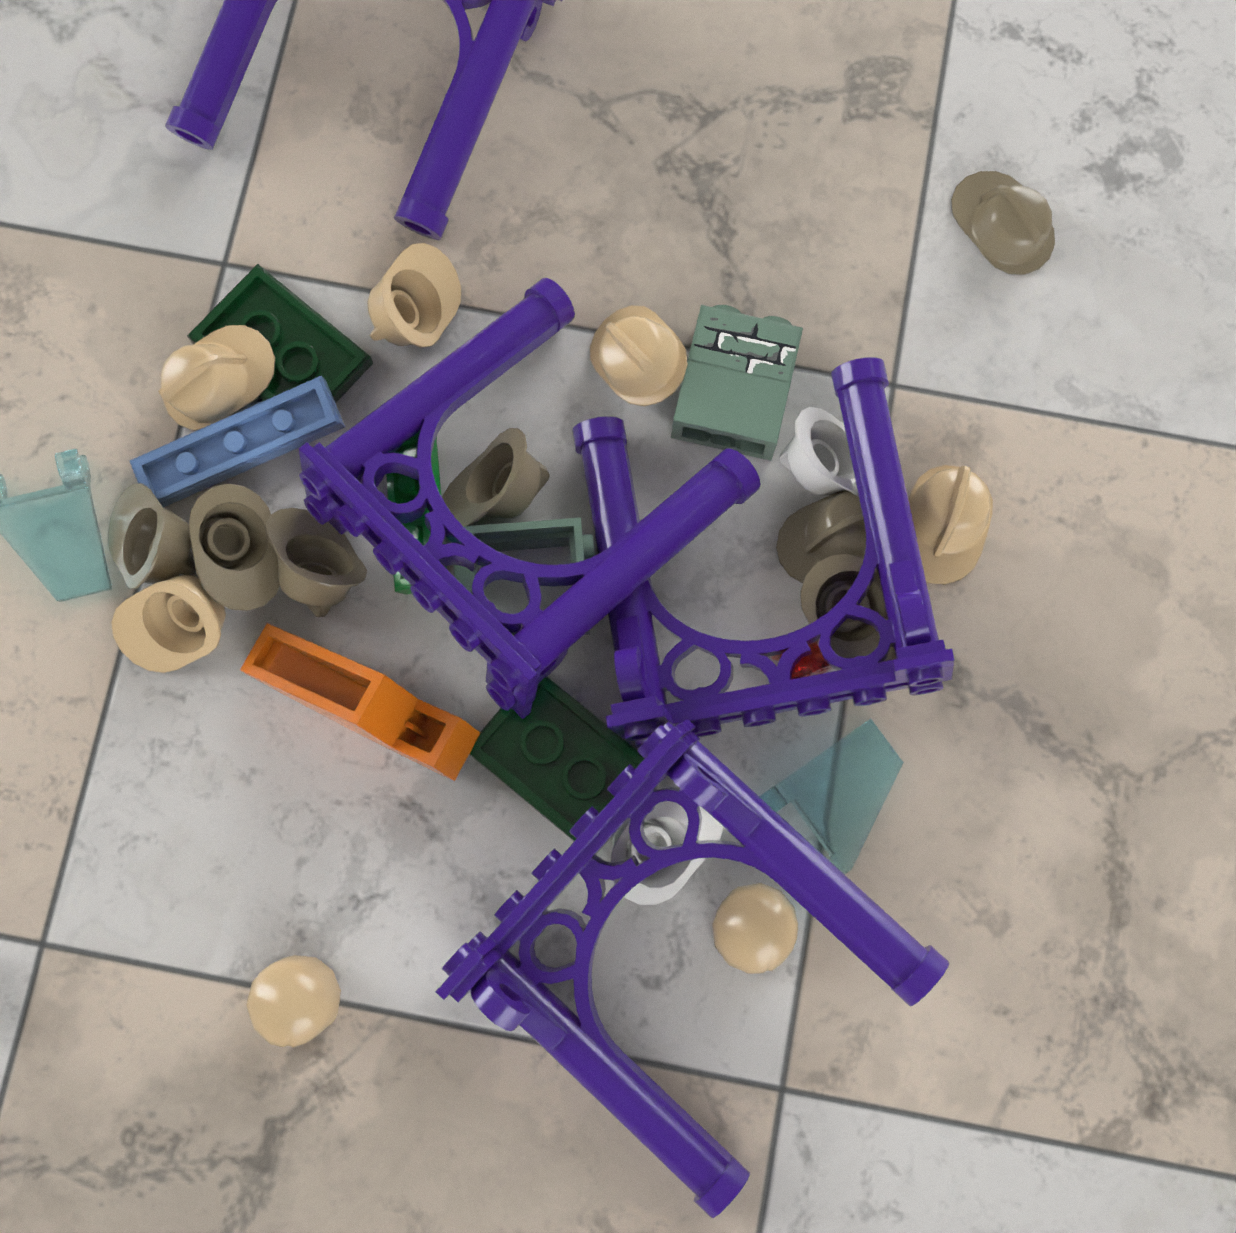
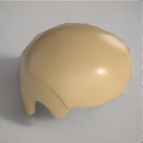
(755, 928)
(293, 1000)

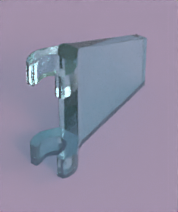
(59, 531)
(842, 791)

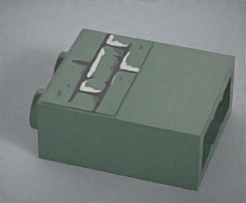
(736, 381)

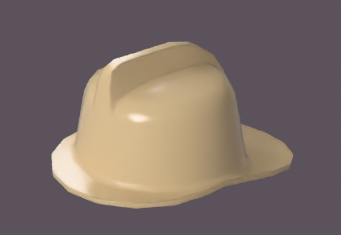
(415, 298)
(638, 356)
(216, 376)
(950, 521)
(168, 624)

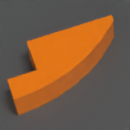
(361, 700)

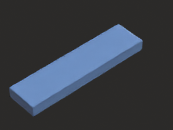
(239, 442)

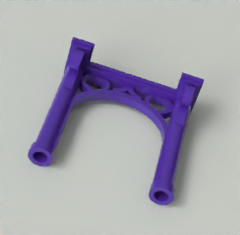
(454, 131)
(344, 492)
(890, 548)
(514, 990)

